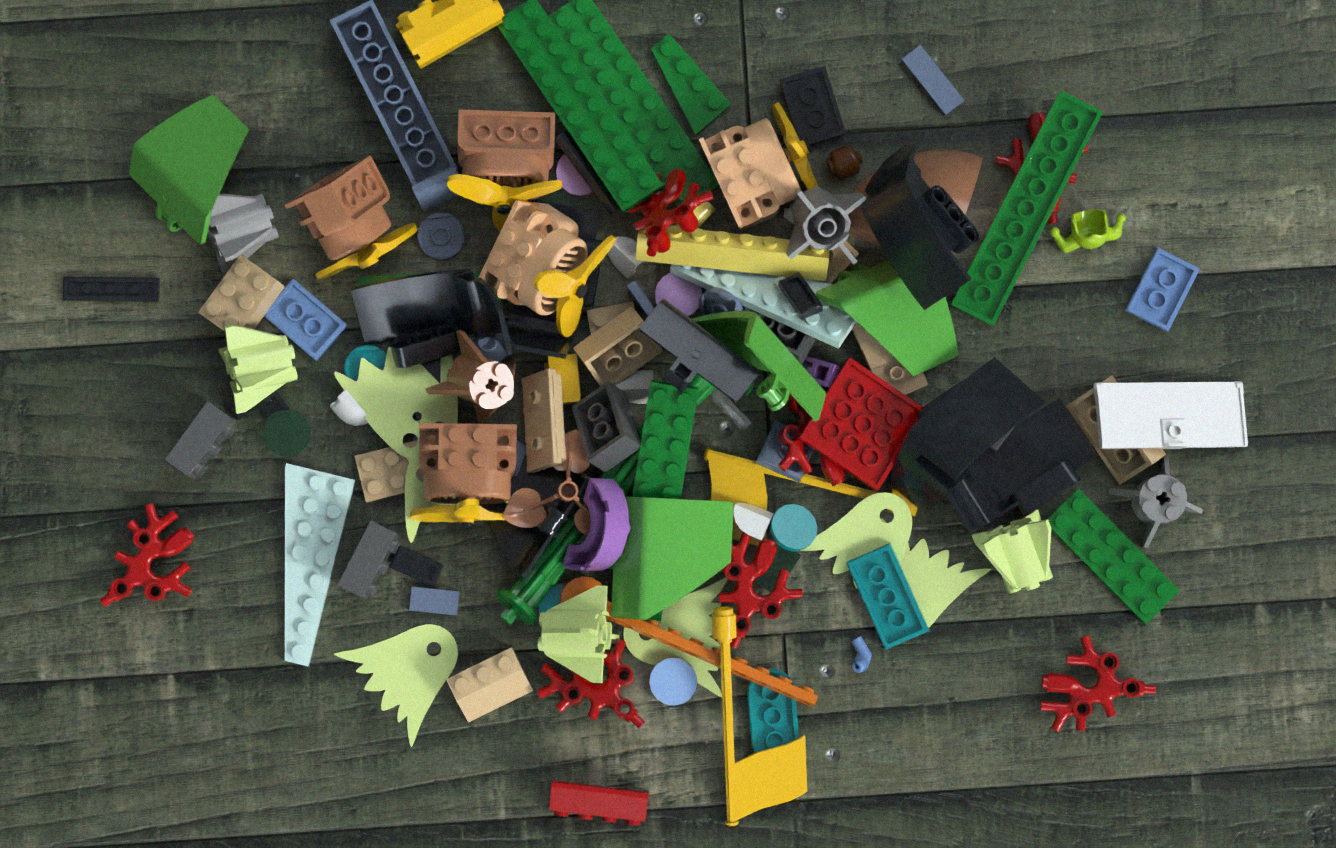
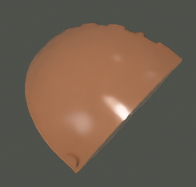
(947, 168)

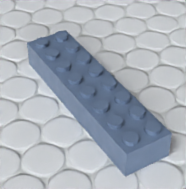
(392, 92)

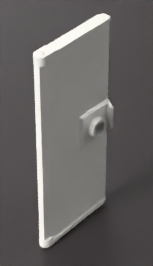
(1170, 415)

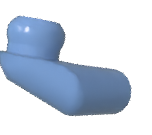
(862, 657)

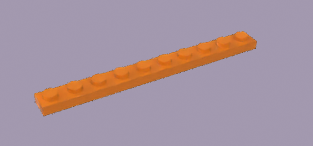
(738, 665)

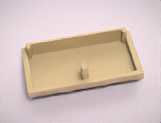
(885, 365)
(543, 420)

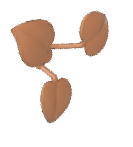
(527, 510)

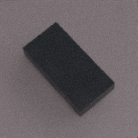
(800, 295)
(416, 566)

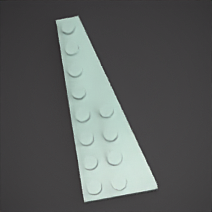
(764, 296)
(313, 530)

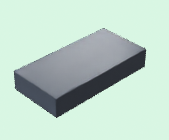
(434, 601)

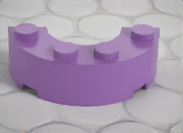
(607, 528)

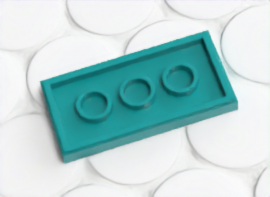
(887, 596)

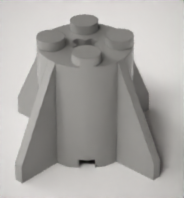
(822, 220)
(239, 227)
(1147, 507)

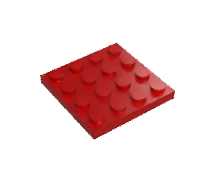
(862, 424)

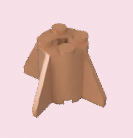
(478, 379)

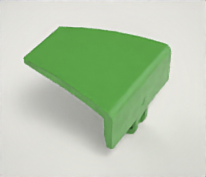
(187, 163)
(894, 317)
(758, 345)
(669, 553)

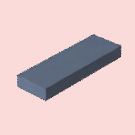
(932, 80)

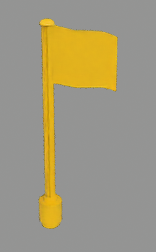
(743, 481)
(767, 775)

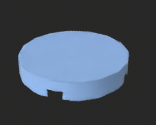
(673, 681)

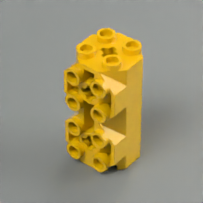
(445, 26)

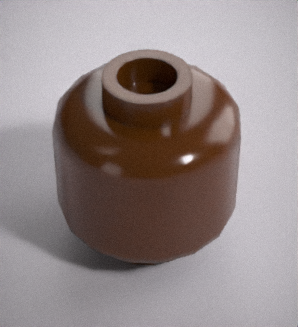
(844, 162)

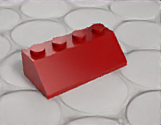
(598, 801)

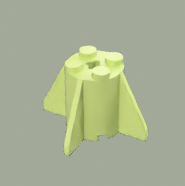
(256, 363)
(1019, 551)
(578, 633)

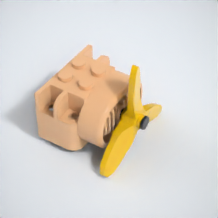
(756, 169)
(543, 263)

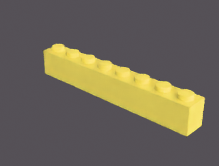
(736, 253)

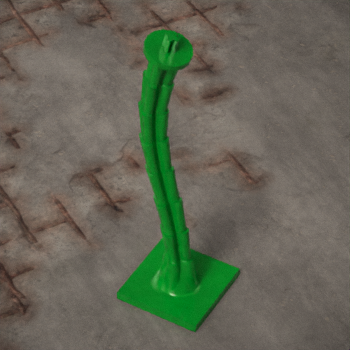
(527, 593)

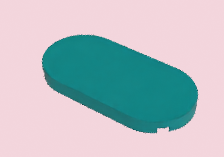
(771, 716)

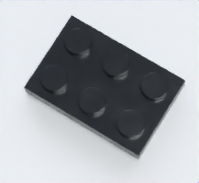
(812, 106)

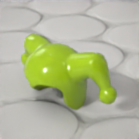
(1089, 230)

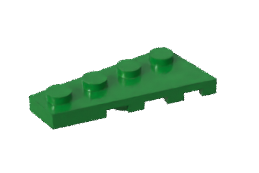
(694, 91)

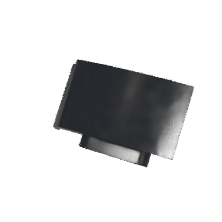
(426, 312)

